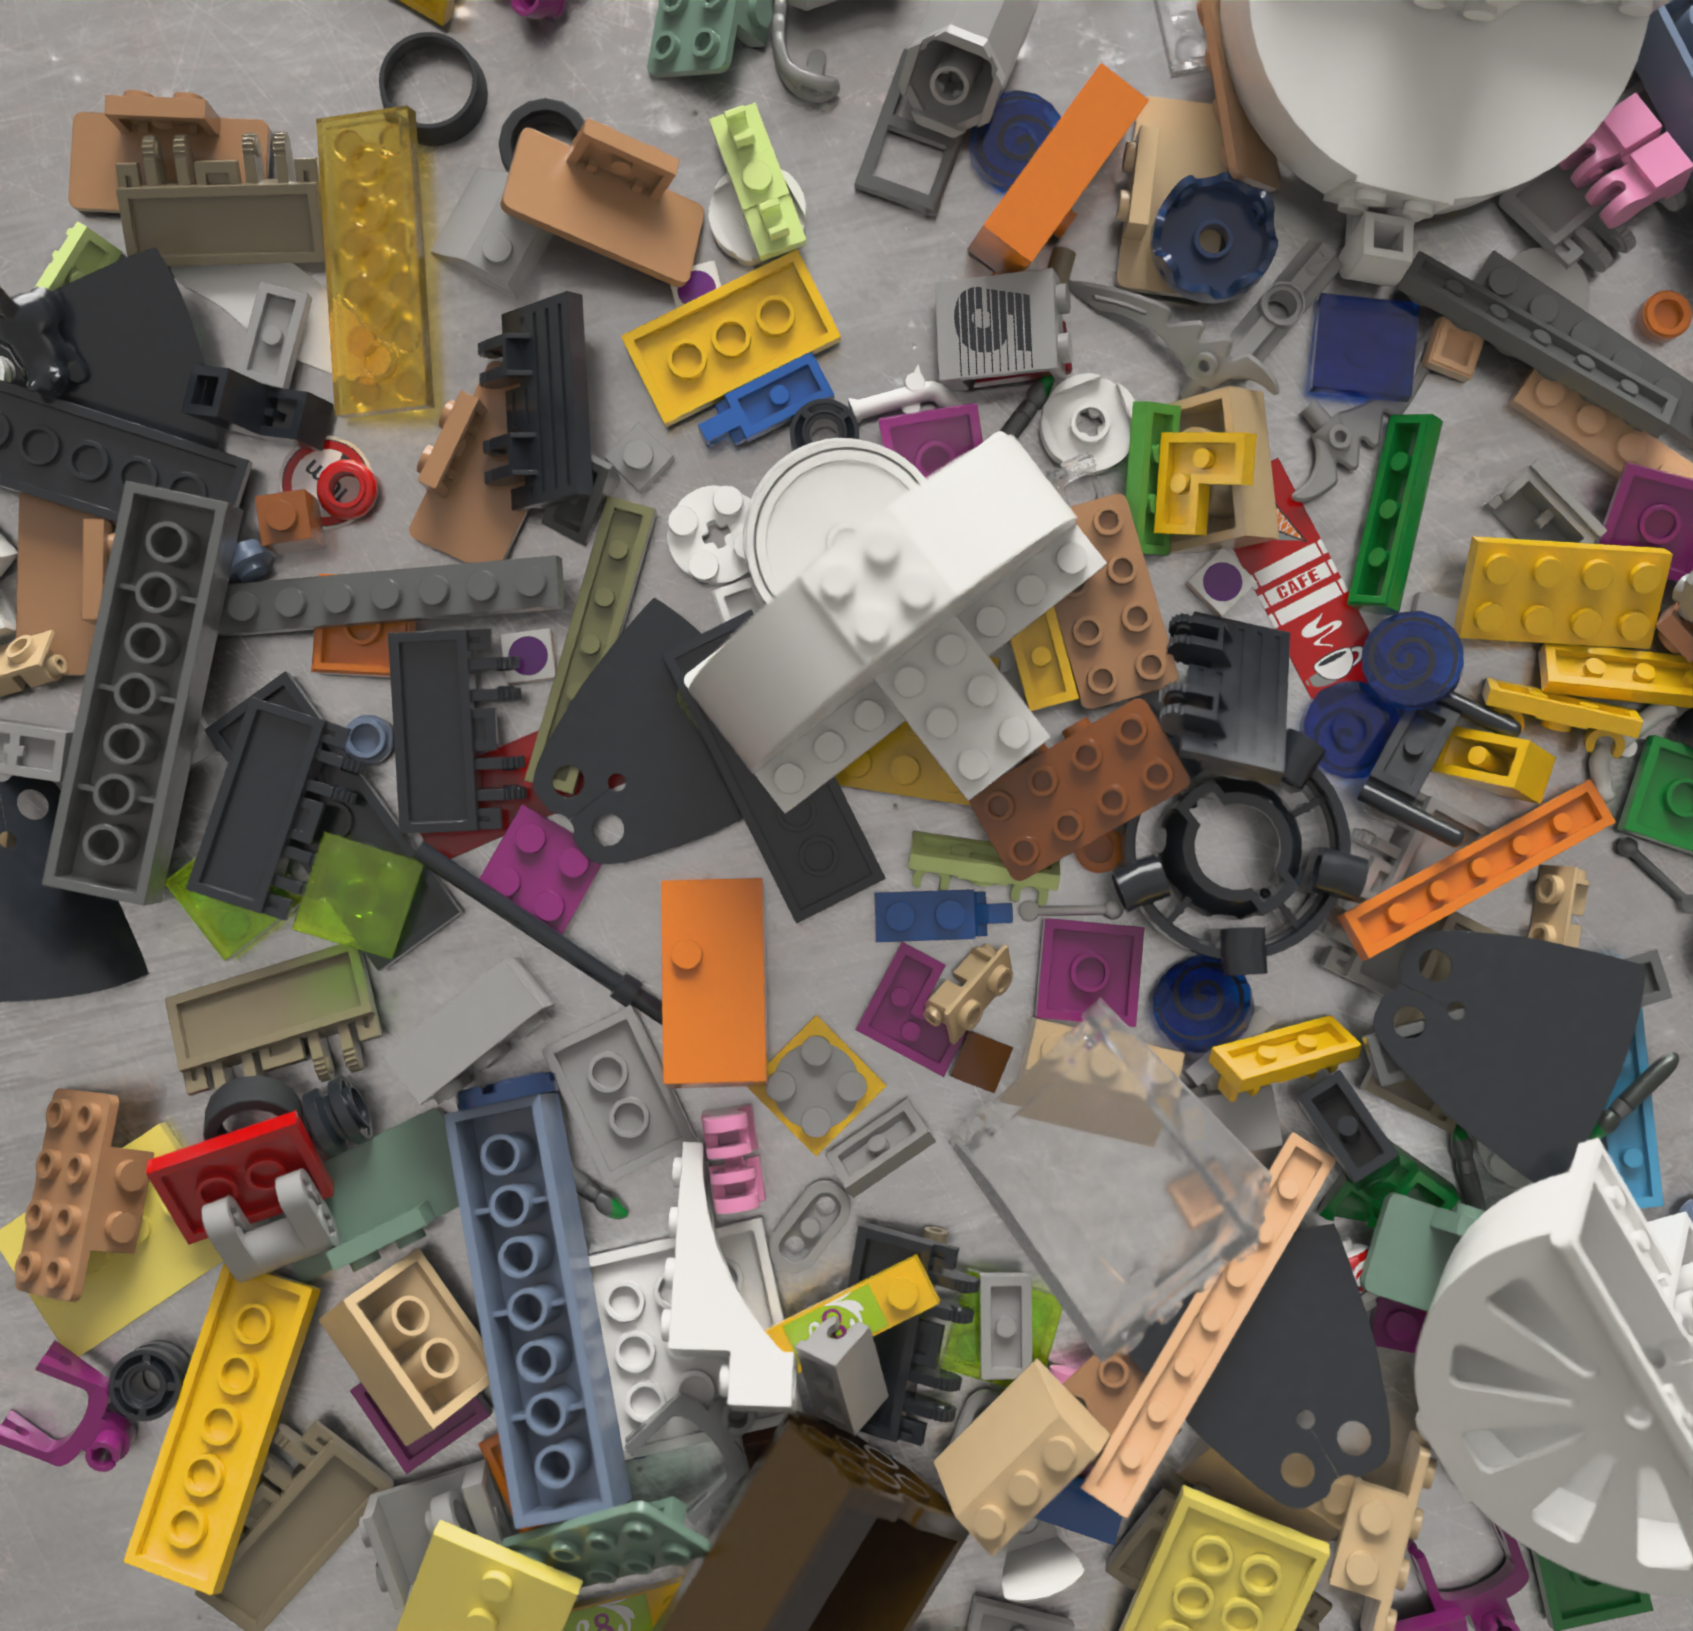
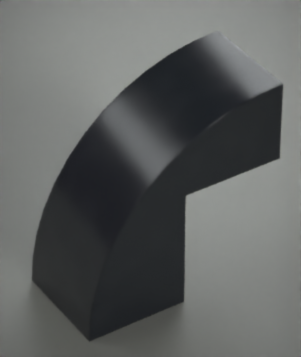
(255, 409)

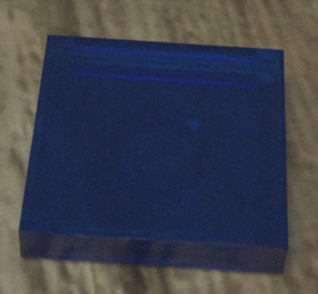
(1364, 347)

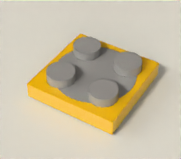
(817, 1085)

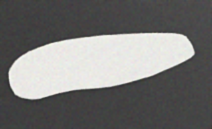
(236, 289)

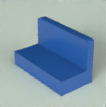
(1081, 1513)

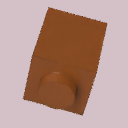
(290, 522)

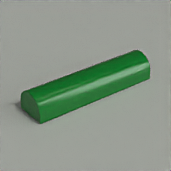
(1395, 513)

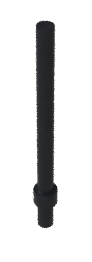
(623, 988)

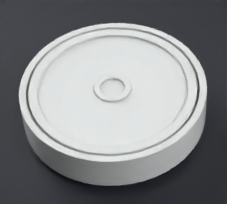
(815, 503)

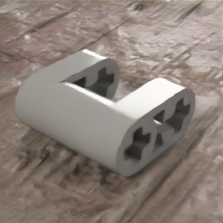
(254, 1252)

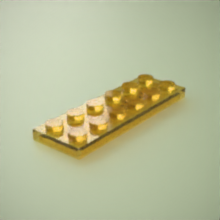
(375, 262)

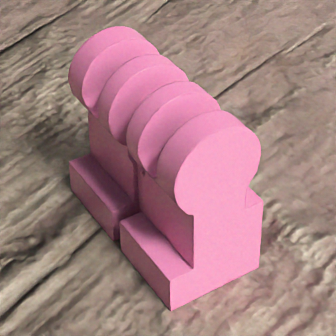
(1646, 163)
(736, 1179)

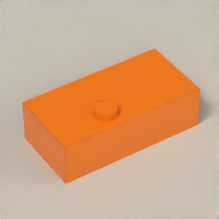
(1058, 173)
(714, 983)

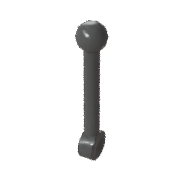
(1629, 847)

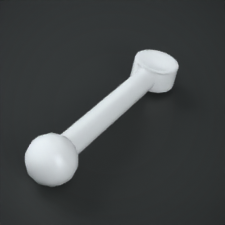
(1030, 910)

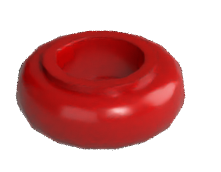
(332, 475)

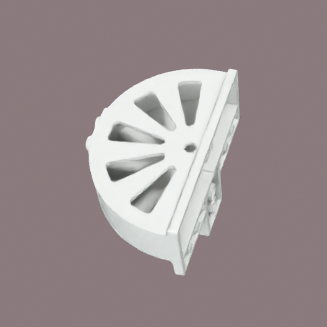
(1428, 98)
(904, 632)
(1567, 1377)

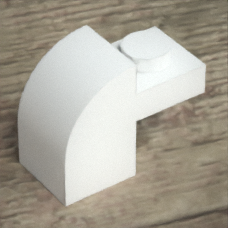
(1377, 248)

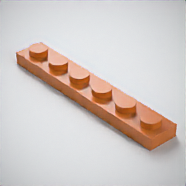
(1475, 870)

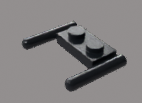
(1412, 754)

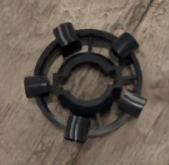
(1328, 874)

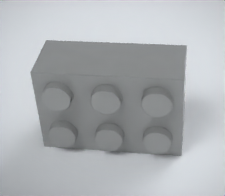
(470, 1032)

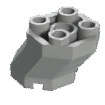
(963, 61)

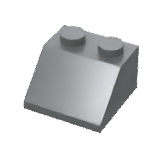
(487, 240)

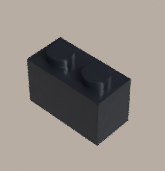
(1349, 1130)

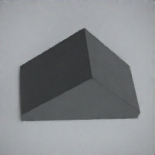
(580, 517)

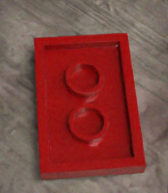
(237, 1166)

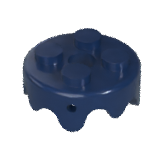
(1222, 205)

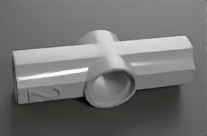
(1296, 290)

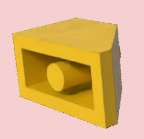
(1496, 764)

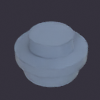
(249, 561)
(369, 739)

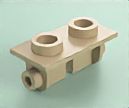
(31, 660)
(1558, 896)
(985, 976)

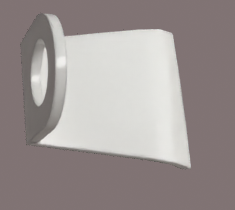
(1039, 1565)

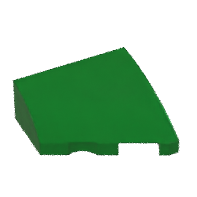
(1408, 1179)

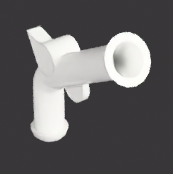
(907, 398)
(1601, 756)

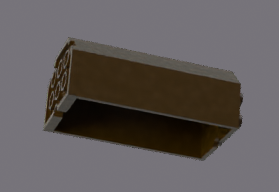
(820, 1541)

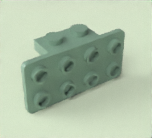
(701, 34)
(386, 1193)
(1413, 1248)
(615, 1542)

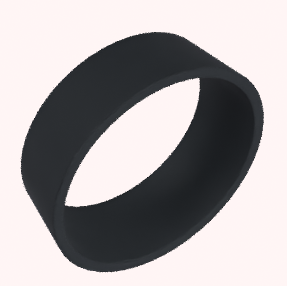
(470, 114)

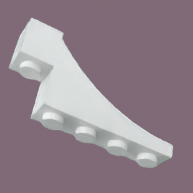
(708, 1310)

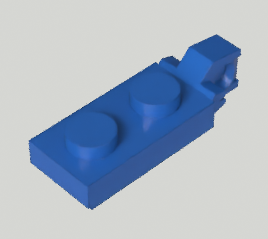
(766, 402)
(936, 915)

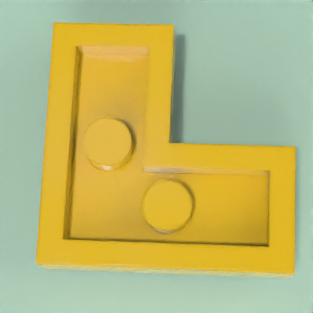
(1187, 469)

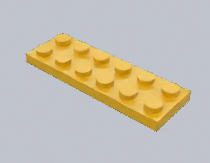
(222, 1429)

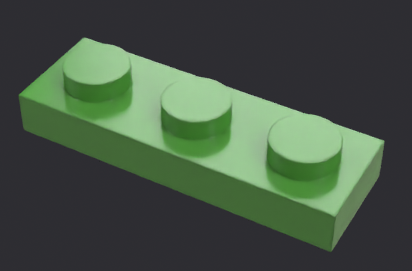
(1143, 465)

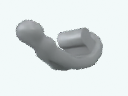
(808, 83)

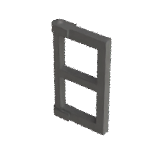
(895, 192)

